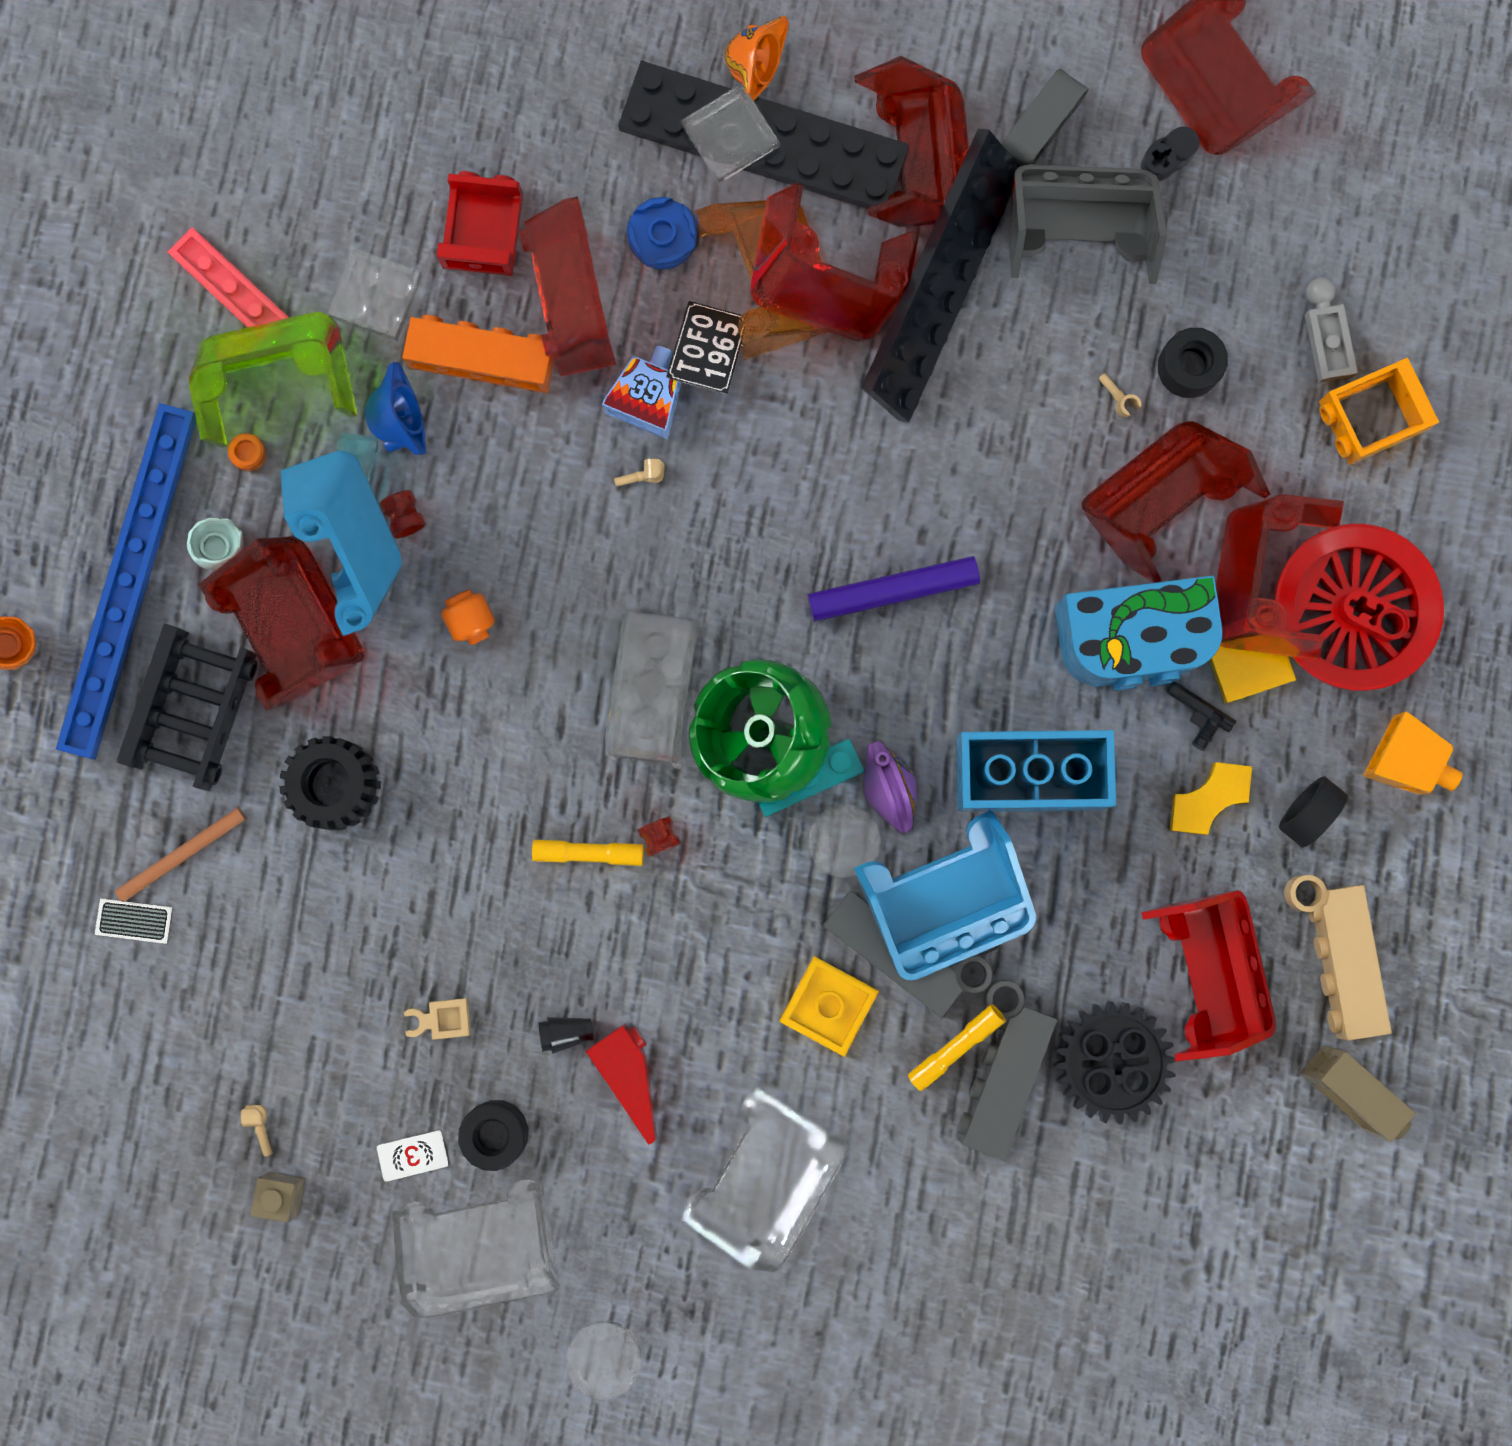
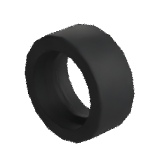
(1313, 811)

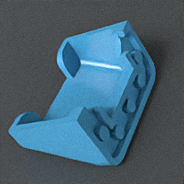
(337, 502)

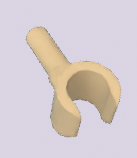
(1120, 397)
(652, 473)
(256, 1117)

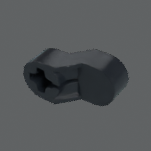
(1171, 152)

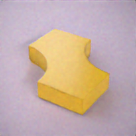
(1224, 787)

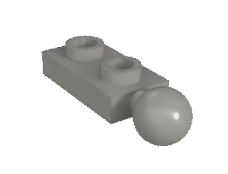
(1329, 333)

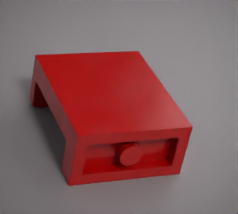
(481, 224)

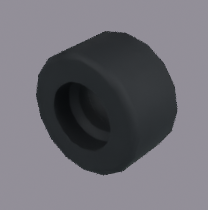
(1204, 343)
(469, 1135)

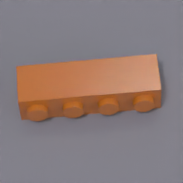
(477, 353)

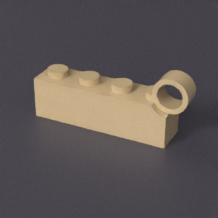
(1347, 956)

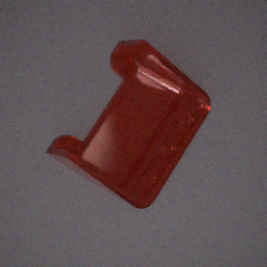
(1216, 76)

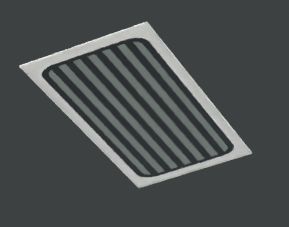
(133, 921)

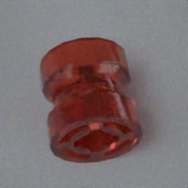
(402, 514)

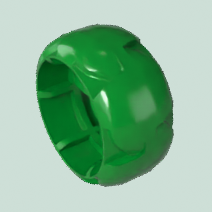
(797, 748)

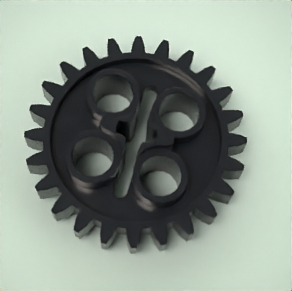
(1115, 1096)

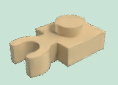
(445, 1019)

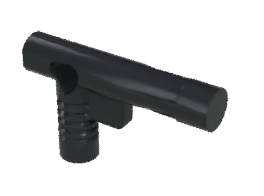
(1202, 715)

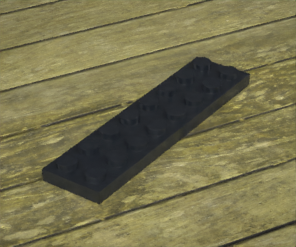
(812, 149)
(942, 277)

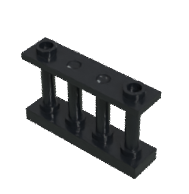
(163, 680)

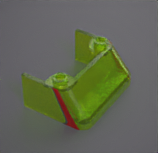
(309, 338)

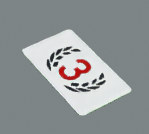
(412, 1155)

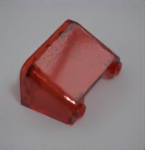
(285, 615)

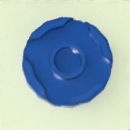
(662, 233)

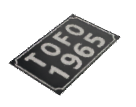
(706, 348)

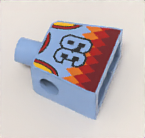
(645, 394)

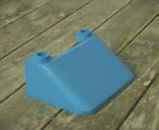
(952, 903)

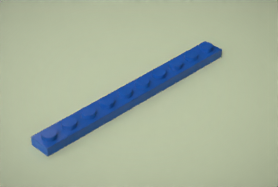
(126, 582)

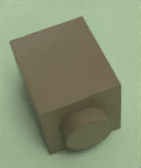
(277, 1196)

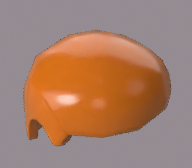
(16, 643)

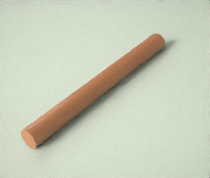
(180, 854)

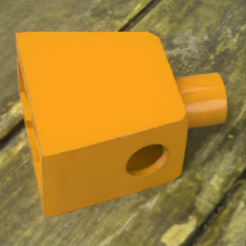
(1412, 758)

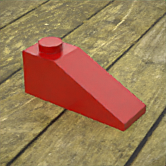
(625, 1070)

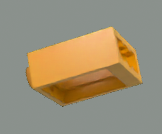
(1408, 395)

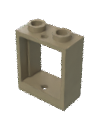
(1358, 1094)

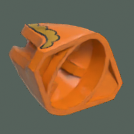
(756, 53)

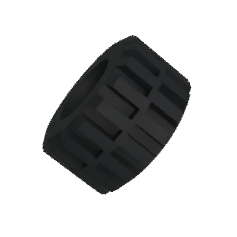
(301, 775)

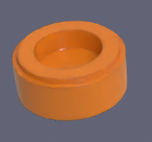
(247, 452)

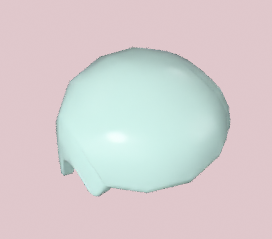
(214, 542)

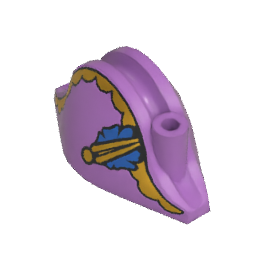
(890, 787)

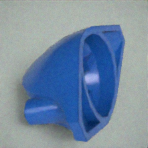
(395, 413)

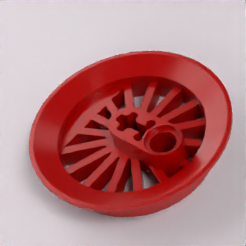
(1421, 585)

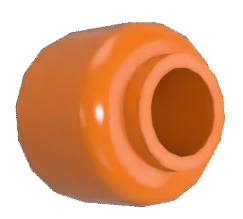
(468, 617)

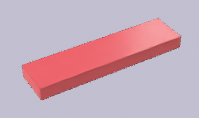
(224, 280)

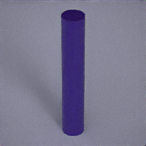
(894, 588)

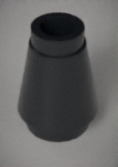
(563, 1033)

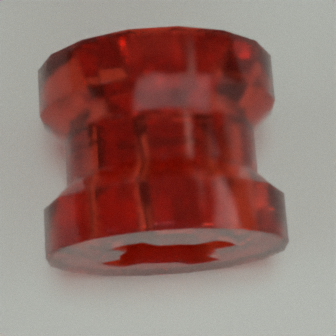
(659, 836)

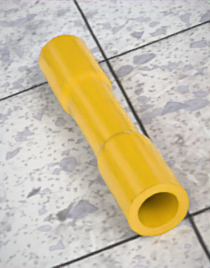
(606, 853)
(974, 1033)

